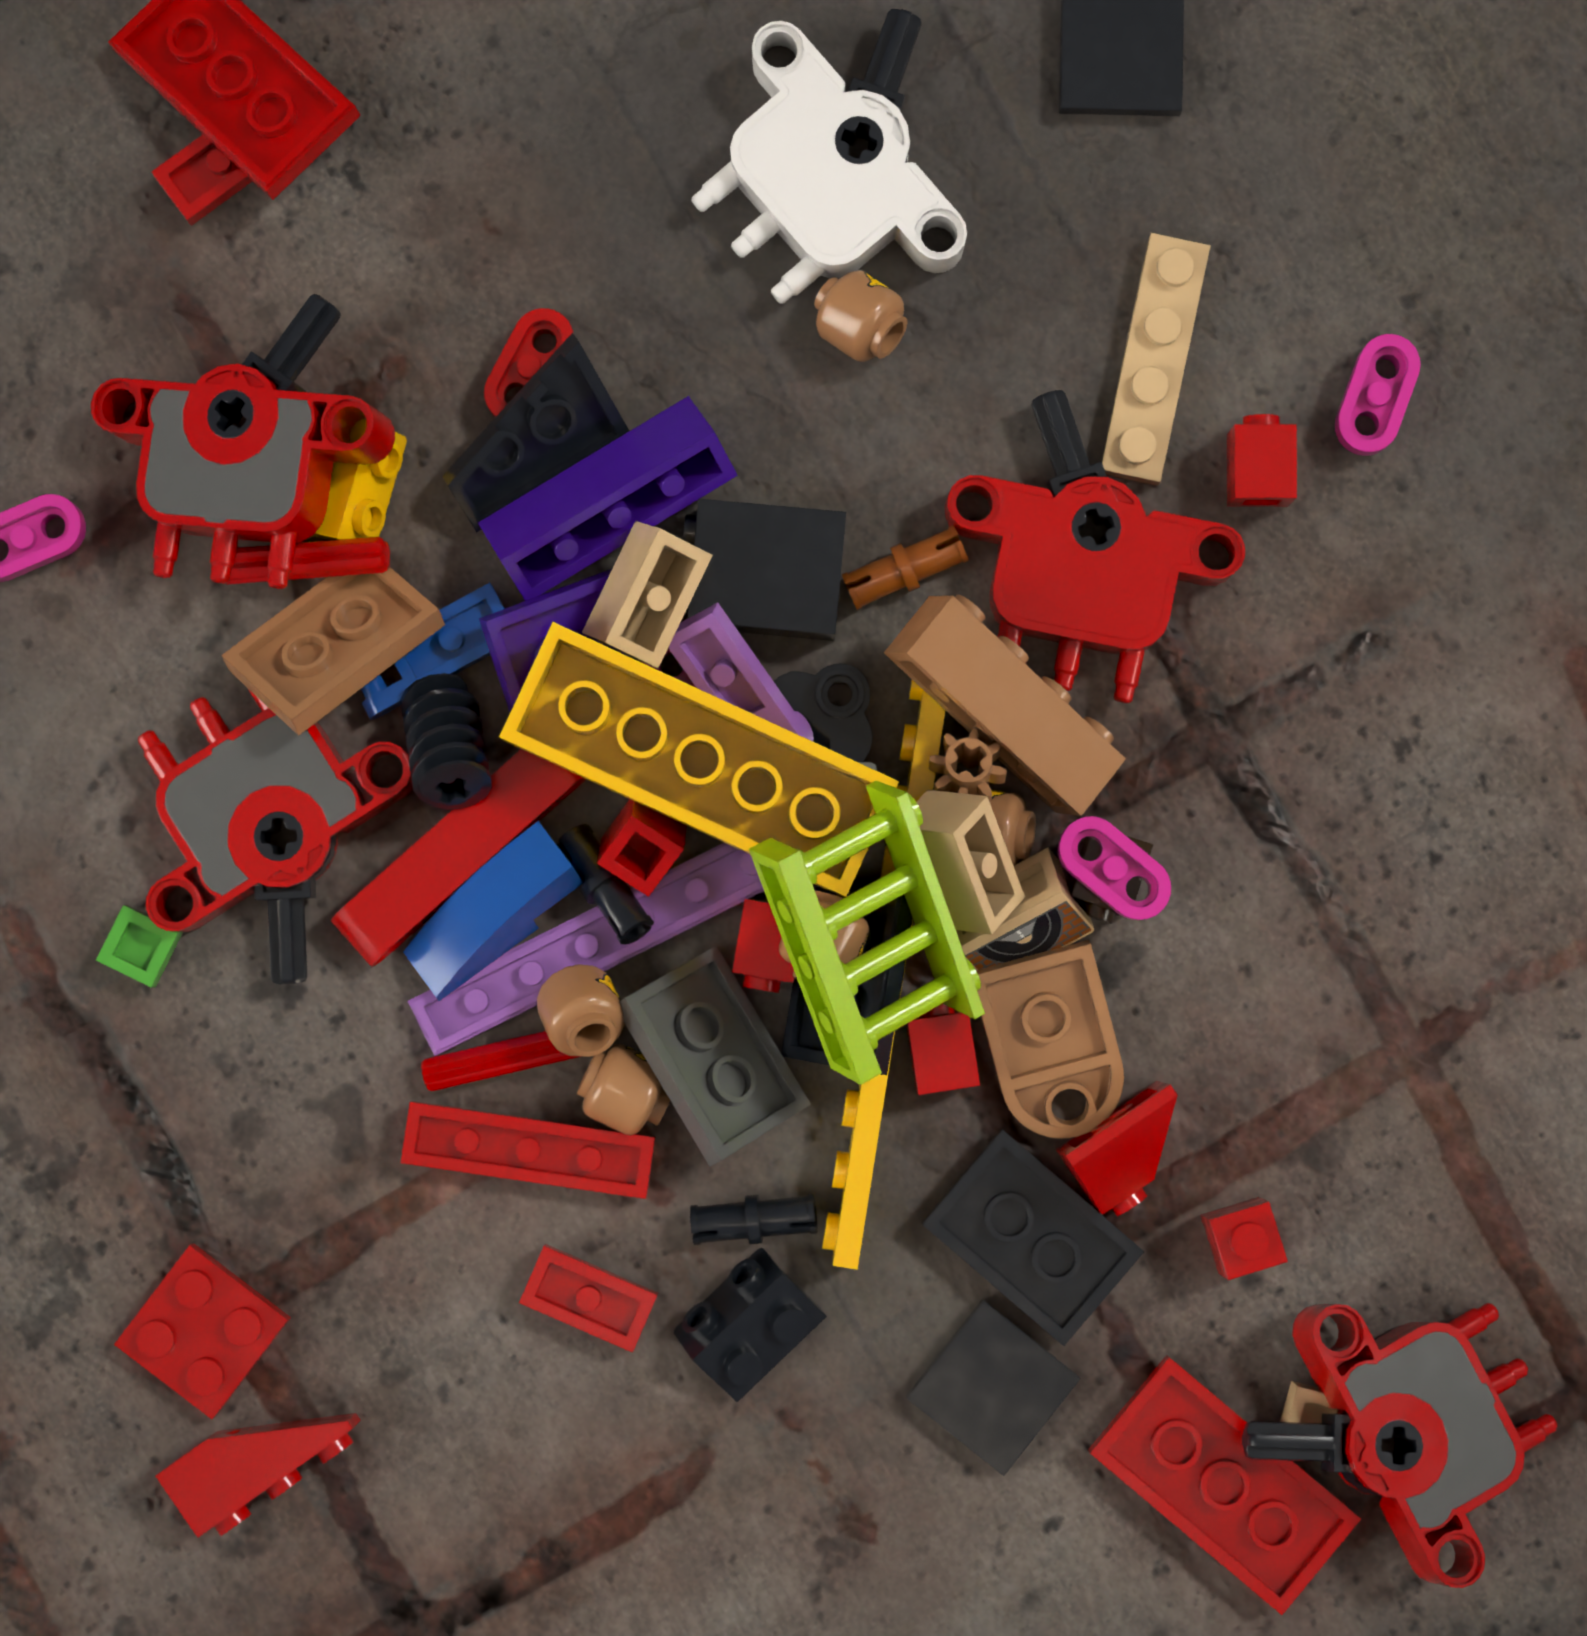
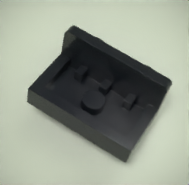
(748, 1324)

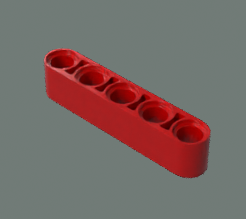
(449, 854)

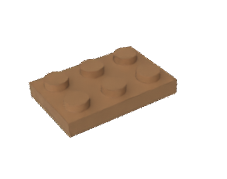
(332, 644)

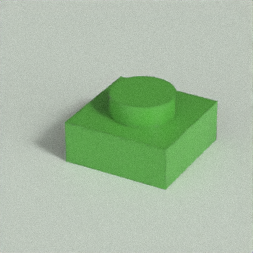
(138, 947)

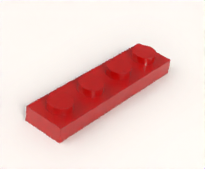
(528, 1149)

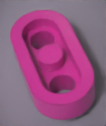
(1376, 396)
(26, 534)
(1114, 867)

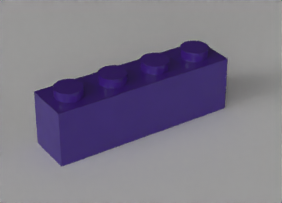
(598, 499)

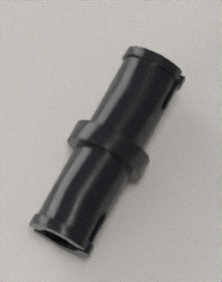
(603, 887)
(753, 1219)

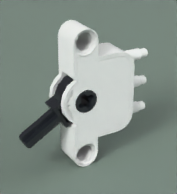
(799, 169)

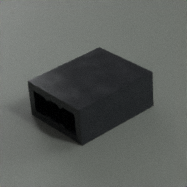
(769, 566)

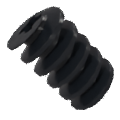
(445, 742)

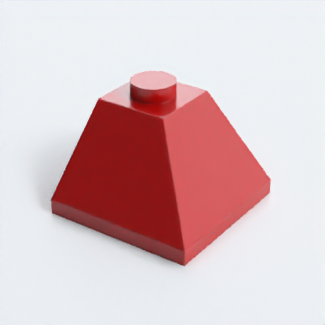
(1122, 1150)

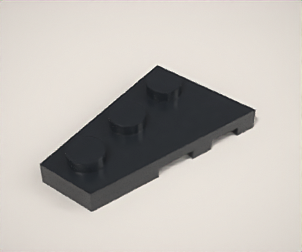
(537, 435)

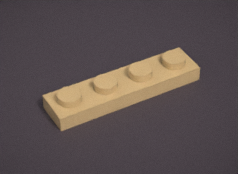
(1154, 359)

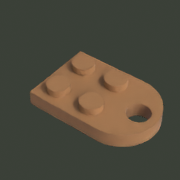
(1052, 1035)

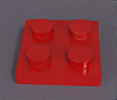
(202, 1331)

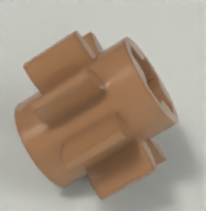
(971, 753)

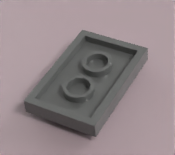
(712, 1055)

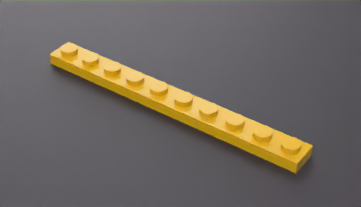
(864, 1107)

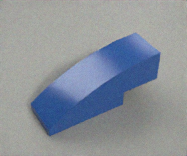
(492, 911)

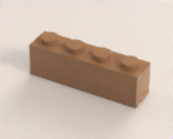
(993, 690)

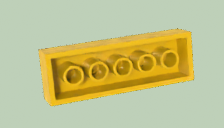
(687, 752)

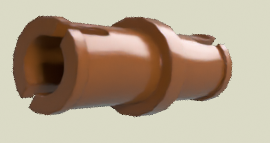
(905, 567)

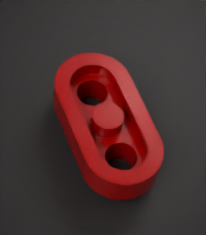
(519, 357)

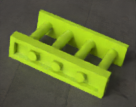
(810, 931)

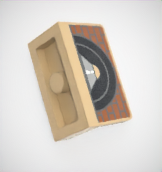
(1040, 922)

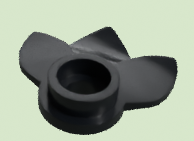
(834, 727)

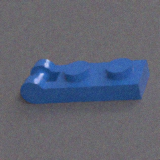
(446, 651)

